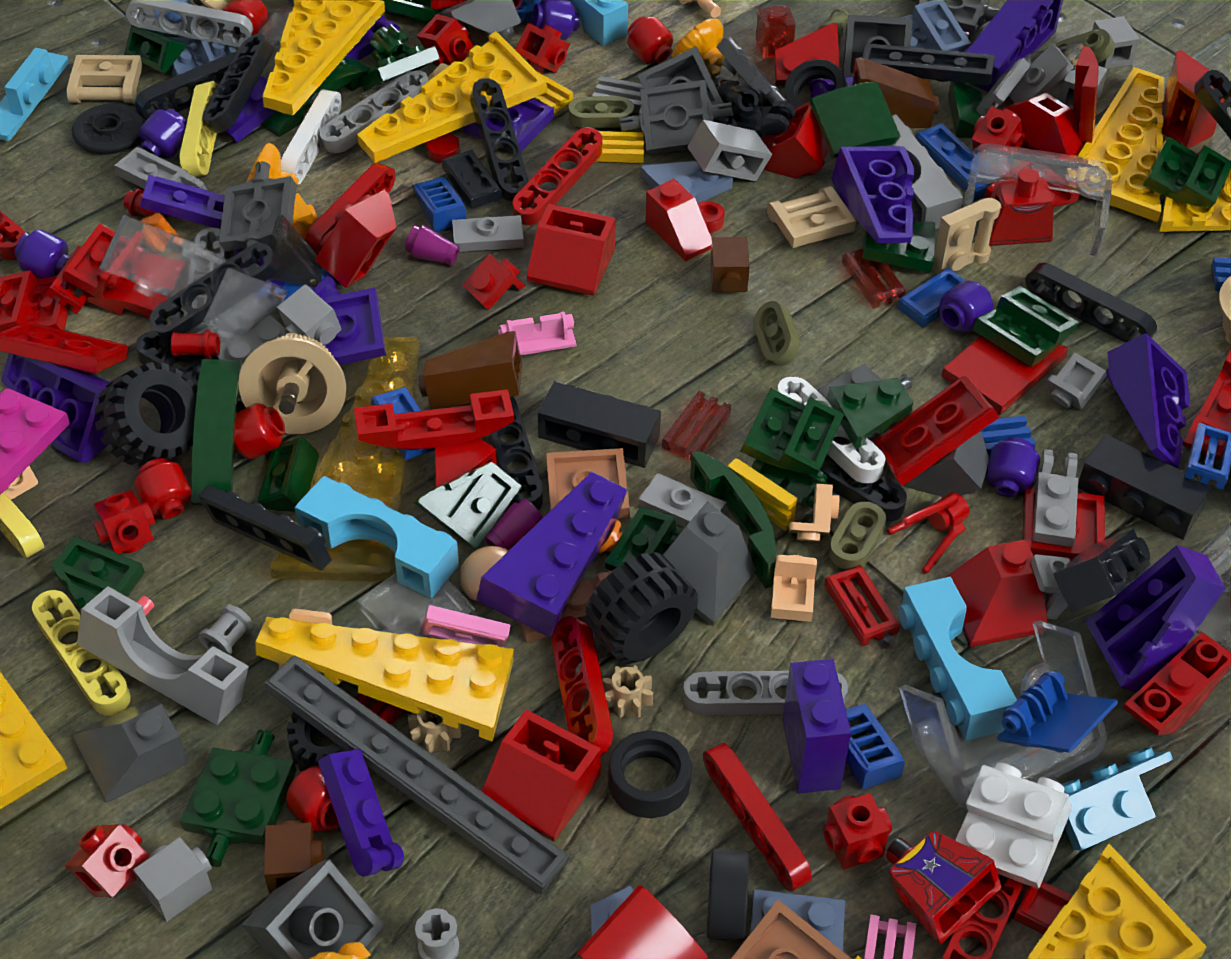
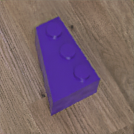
(1155, 615)

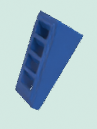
(439, 203)
(877, 771)

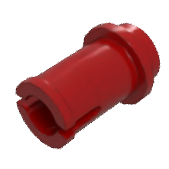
(133, 201)
(196, 344)

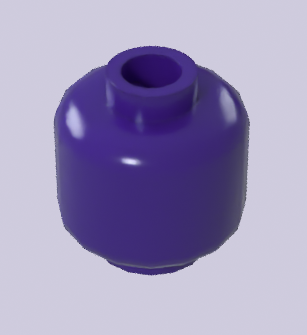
(556, 14)
(163, 133)
(41, 253)
(963, 305)
(1012, 466)

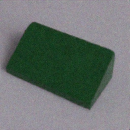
(154, 48)
(963, 106)
(288, 475)

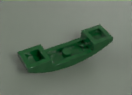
(345, 74)
(215, 426)
(722, 483)

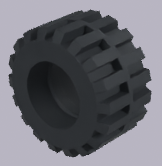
(123, 423)
(641, 607)

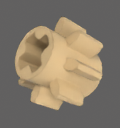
(628, 691)
(431, 732)

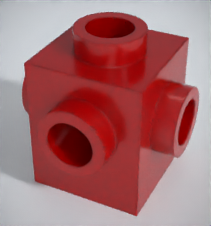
(448, 38)
(542, 47)
(999, 128)
(123, 522)
(857, 830)
(107, 859)

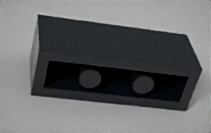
(598, 423)
(1144, 486)
(1103, 570)

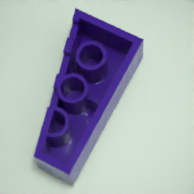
(1016, 32)
(551, 560)

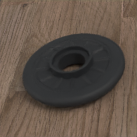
(88, 126)

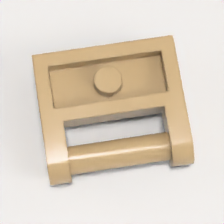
(104, 71)
(812, 217)
(956, 234)

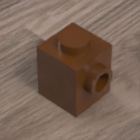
(729, 264)
(289, 852)

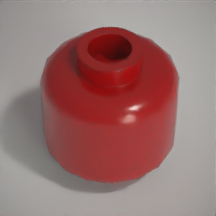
(252, 9)
(650, 39)
(258, 431)
(163, 488)
(310, 800)

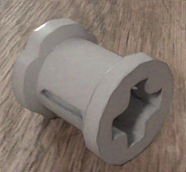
(231, 618)
(437, 923)

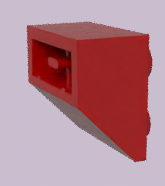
(1184, 114)
(357, 238)
(571, 249)
(542, 774)

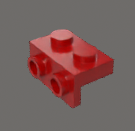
(84, 267)

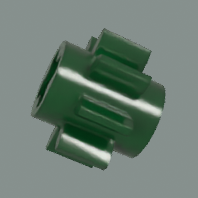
(388, 43)

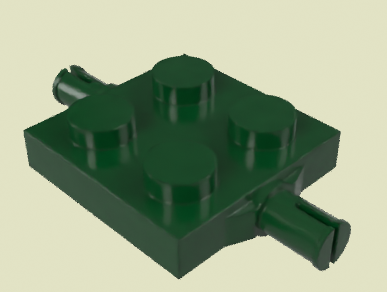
(238, 796)

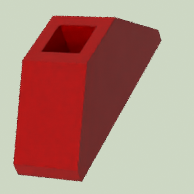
(1048, 125)
(1180, 686)

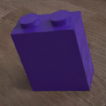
(816, 726)

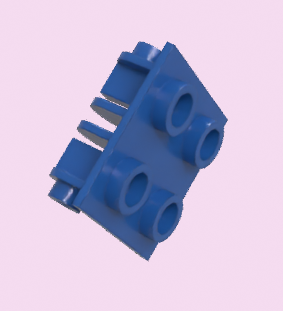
(1051, 717)

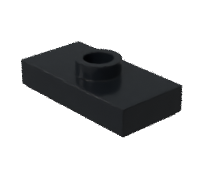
(471, 179)

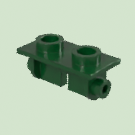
(800, 484)

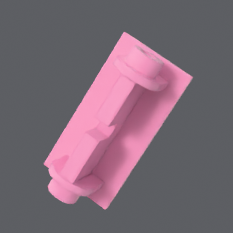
(550, 334)

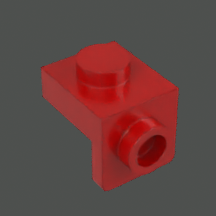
(492, 280)

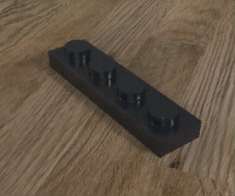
(934, 64)
(265, 527)

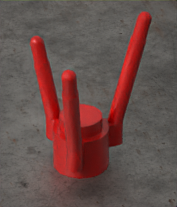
(943, 515)

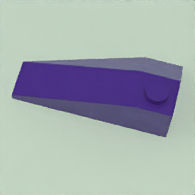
(877, 190)
(64, 390)
(1153, 393)

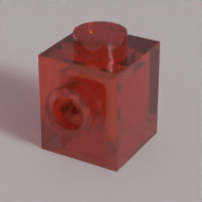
(774, 29)

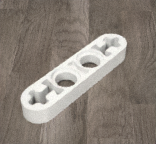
(307, 140)
(845, 456)

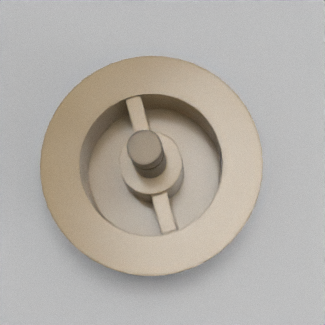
(295, 379)

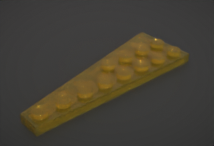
(366, 469)

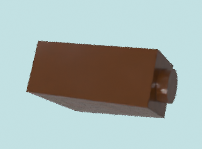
(904, 93)
(473, 369)

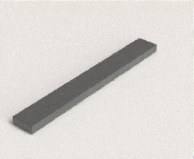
(418, 774)

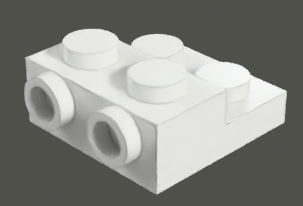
(1015, 821)

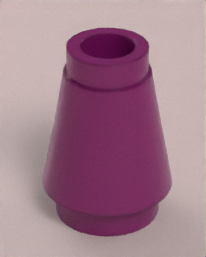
(430, 246)
(514, 525)

